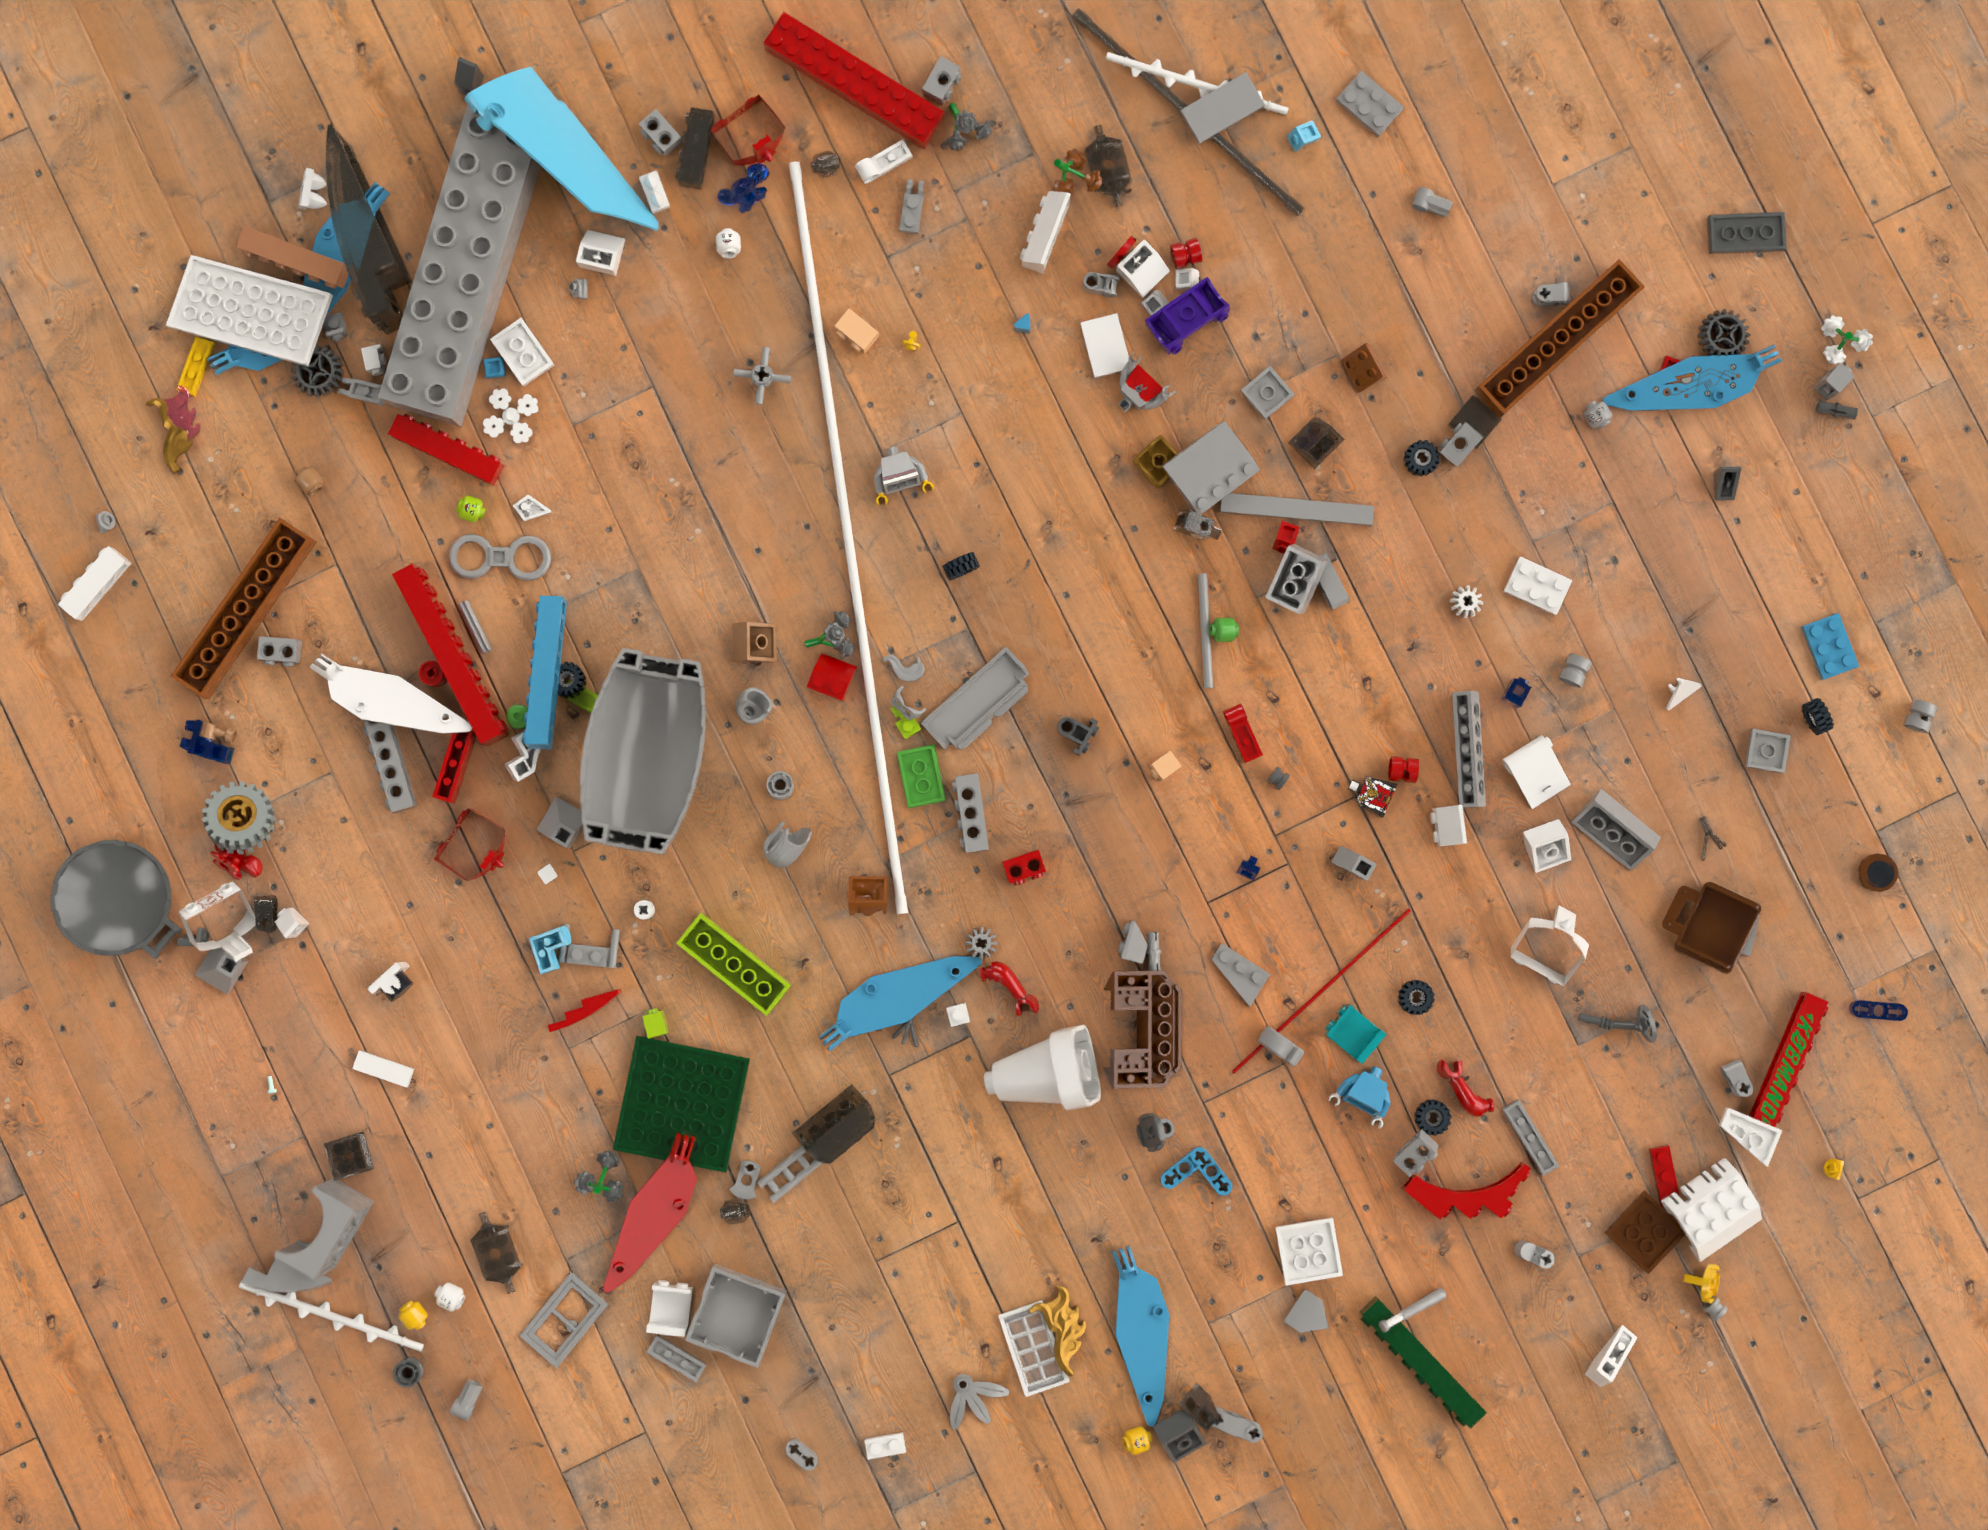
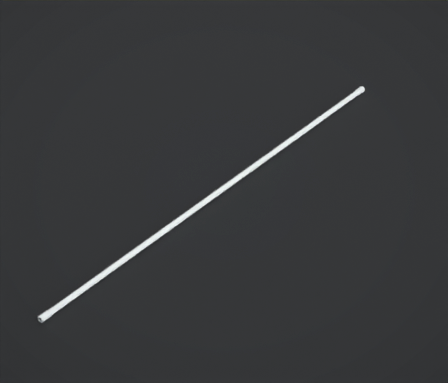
(900, 898)

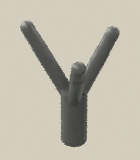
(906, 1026)

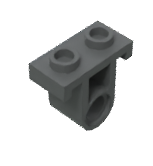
(1079, 734)

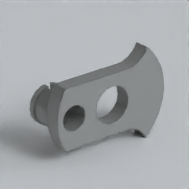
(746, 1191)

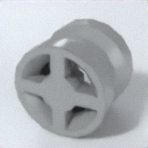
(1715, 1309)

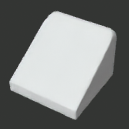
(1186, 278)

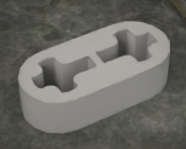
(798, 1458)

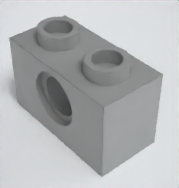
(943, 70)
(1834, 381)
(1455, 454)

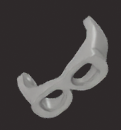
(914, 713)

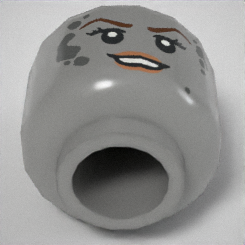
(1597, 414)

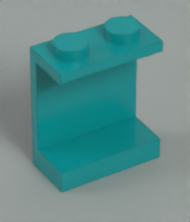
(1354, 1033)

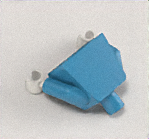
(1366, 1093)

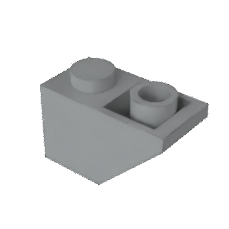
(1354, 863)

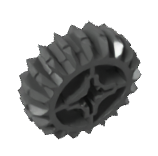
(1719, 328)
(319, 363)

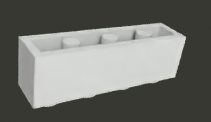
(94, 583)

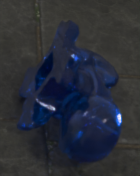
(745, 190)

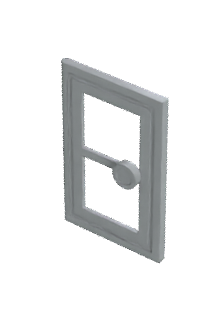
(578, 1331)

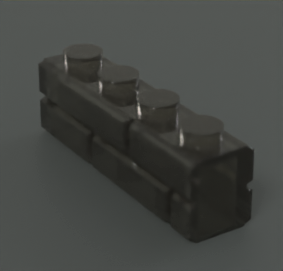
(696, 148)

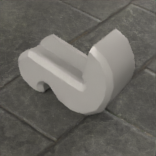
(1280, 1046)

